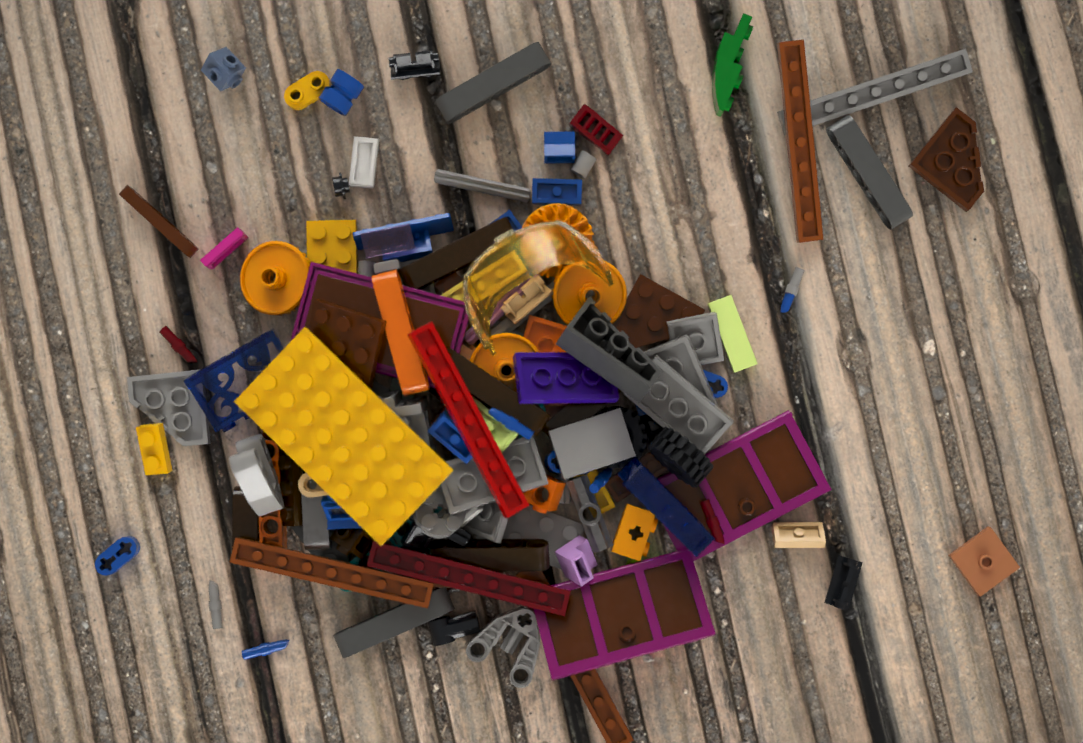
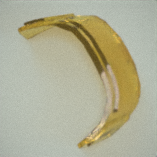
(519, 257)

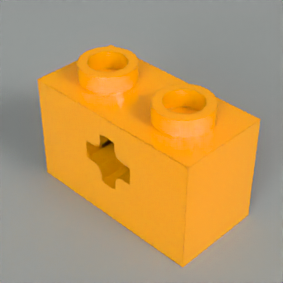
(623, 542)

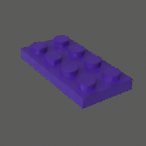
(559, 379)

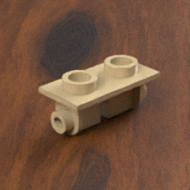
(518, 306)

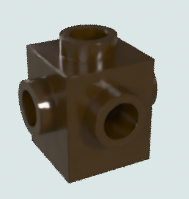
(349, 542)

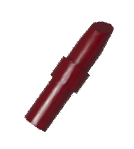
(177, 345)
(712, 521)

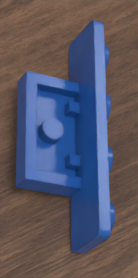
(421, 231)

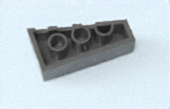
(608, 352)

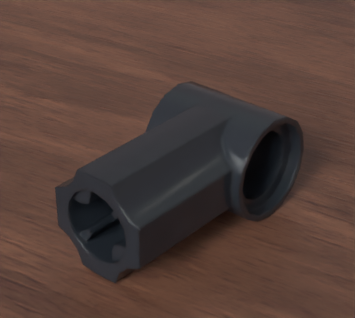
(447, 628)

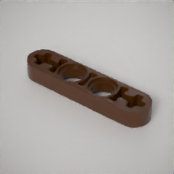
(158, 221)

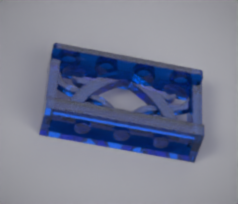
(209, 378)
(665, 506)

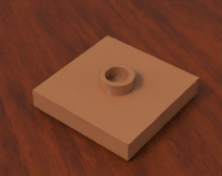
(984, 561)

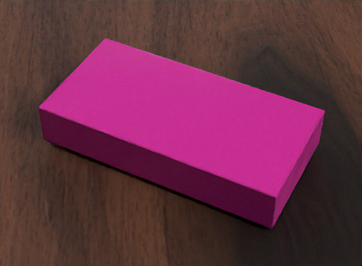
(224, 248)

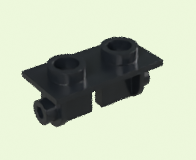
(426, 65)
(843, 582)

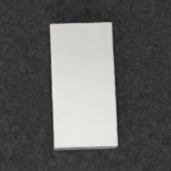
(364, 162)

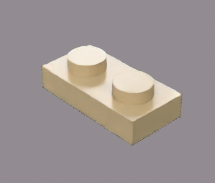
(798, 535)

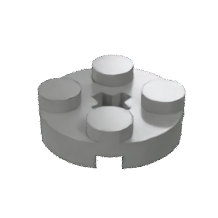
(429, 521)

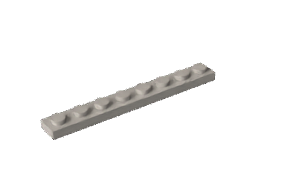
(887, 87)

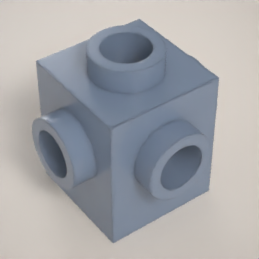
(223, 69)

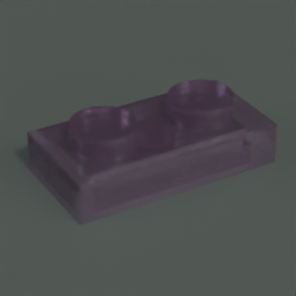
(387, 240)

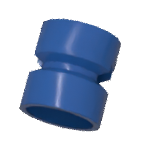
(341, 92)

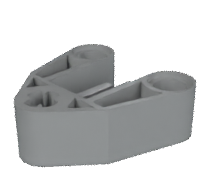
(257, 475)
(493, 630)

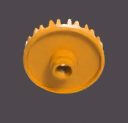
(565, 214)
(258, 275)
(576, 281)
(505, 346)

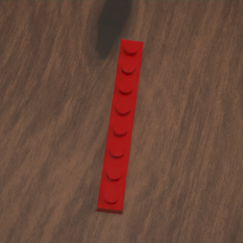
(468, 419)

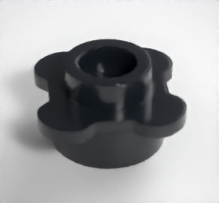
(340, 186)

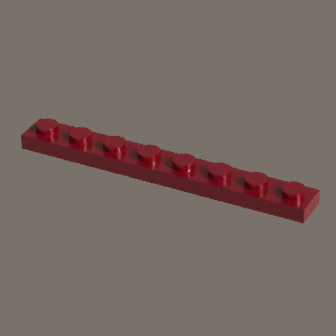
(469, 578)

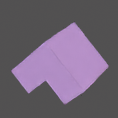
(577, 560)

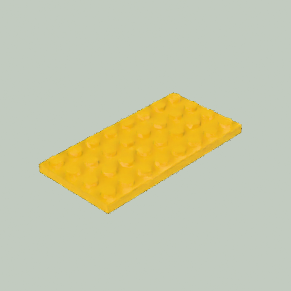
(343, 436)

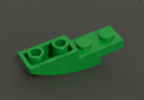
(725, 71)

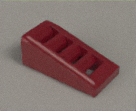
(593, 116)

